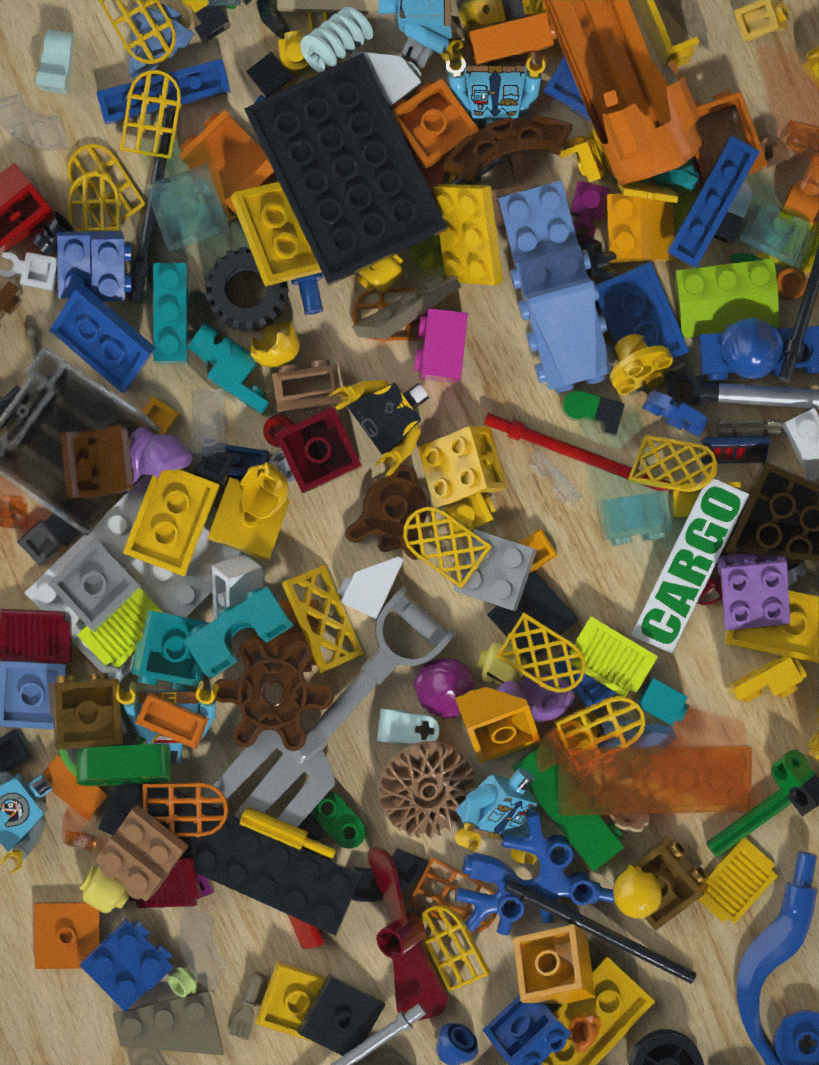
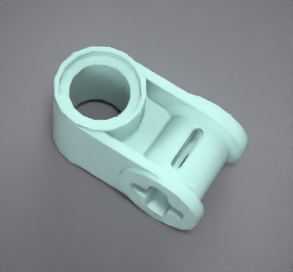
(401, 727)

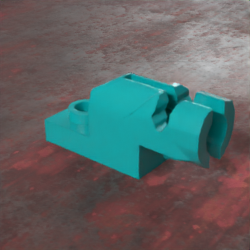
(231, 366)

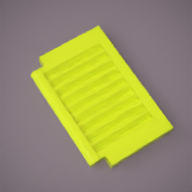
(118, 636)
(612, 658)

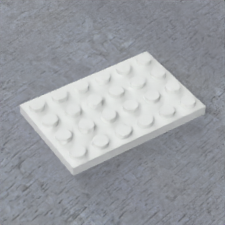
(168, 590)

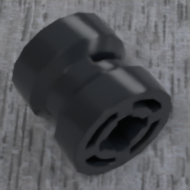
(46, 235)

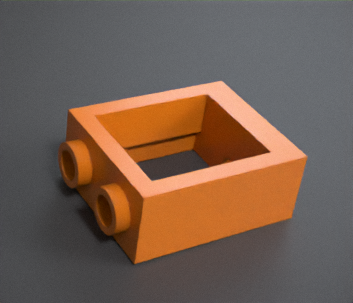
(511, 39)
(724, 101)

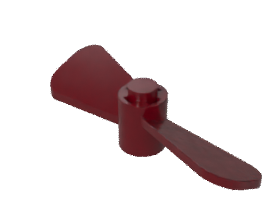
(400, 940)

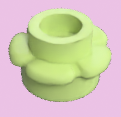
(182, 981)

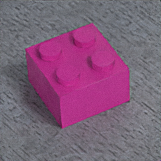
(442, 345)

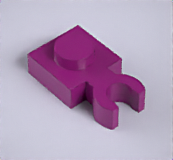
(588, 204)

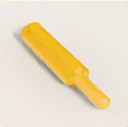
(282, 832)

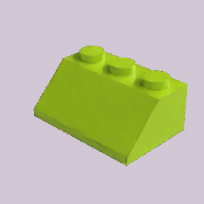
(725, 294)

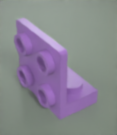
(754, 590)

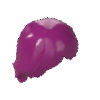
(440, 684)

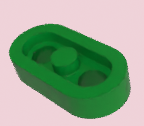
(340, 819)

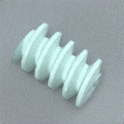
(335, 39)

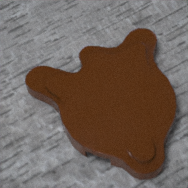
(387, 510)

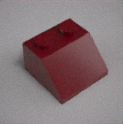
(318, 450)

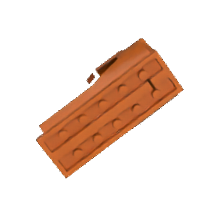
(648, 122)

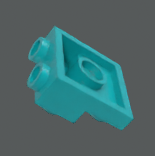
(165, 654)

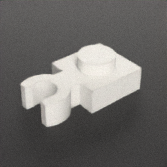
(36, 270)

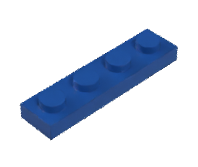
(194, 84)
(713, 201)

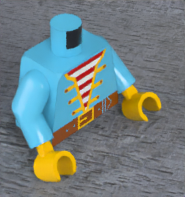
(195, 700)

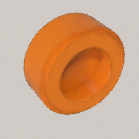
(791, 283)

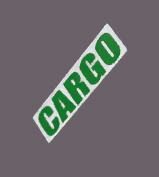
(690, 565)

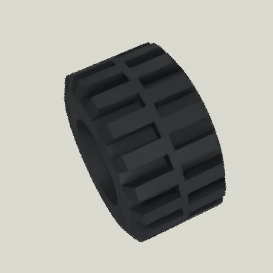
(225, 310)

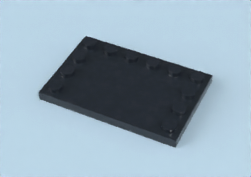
(345, 169)

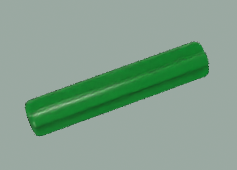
(748, 823)

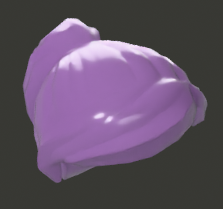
(155, 453)
(542, 702)

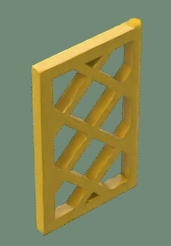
(316, 639)

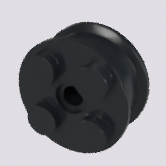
(665, 1048)

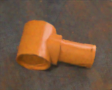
(803, 197)

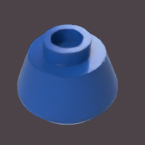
(456, 1044)

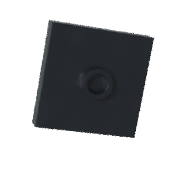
(540, 604)
(340, 1016)

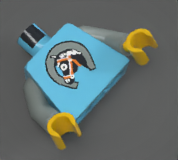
(21, 815)

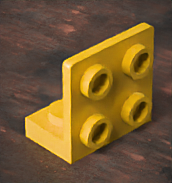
(462, 465)

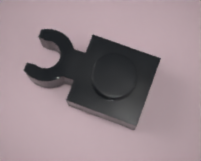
(597, 257)

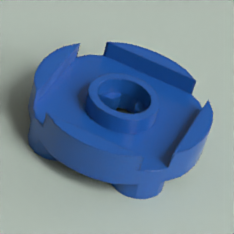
(675, 414)
(790, 1031)

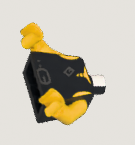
(385, 416)

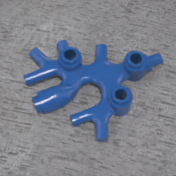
(549, 882)

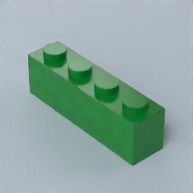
(586, 833)

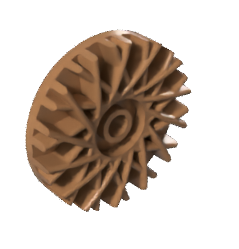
(425, 787)

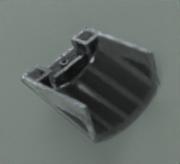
(51, 403)

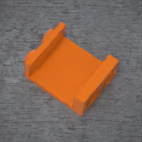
(230, 154)

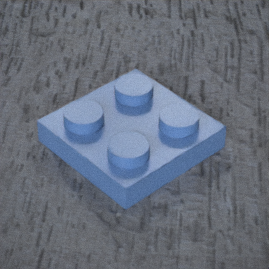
(26, 693)

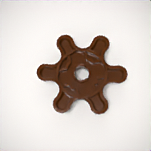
(250, 688)

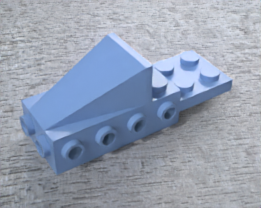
(555, 288)

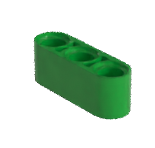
(123, 765)

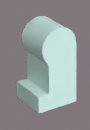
(56, 62)

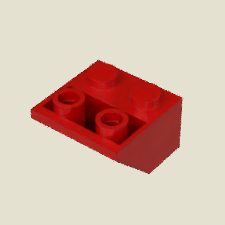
(20, 208)

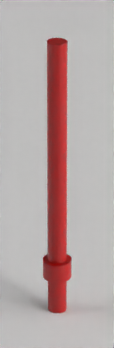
(517, 430)

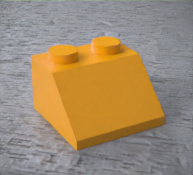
(639, 229)
(496, 722)
(554, 966)

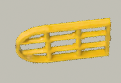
(140, 37)
(158, 126)
(102, 170)
(100, 201)
(611, 717)
(451, 959)

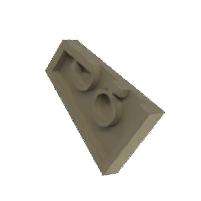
(407, 308)
(172, 1025)

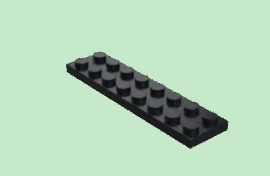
(250, 862)

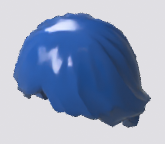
(752, 347)

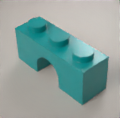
(170, 314)
(213, 642)

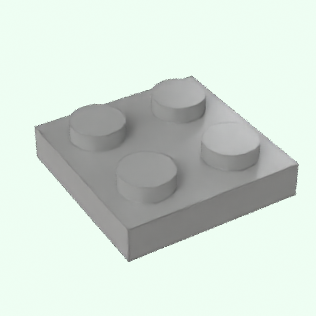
(501, 572)
(94, 585)

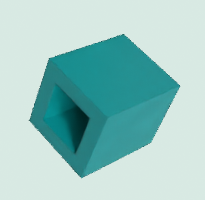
(663, 702)

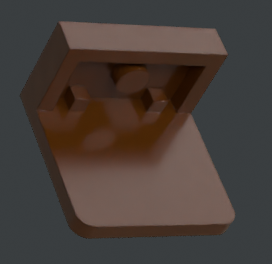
(97, 462)

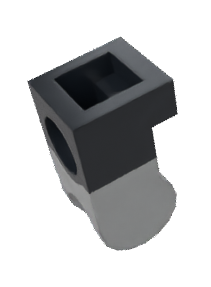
(733, 219)

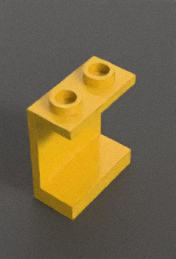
(680, 53)

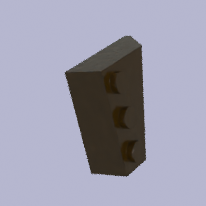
(778, 516)

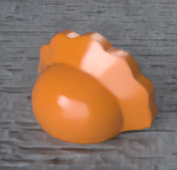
(584, 1031)

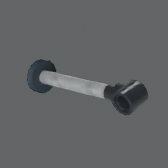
(742, 393)

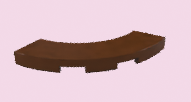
(503, 138)

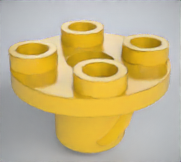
(639, 364)

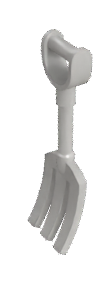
(311, 757)

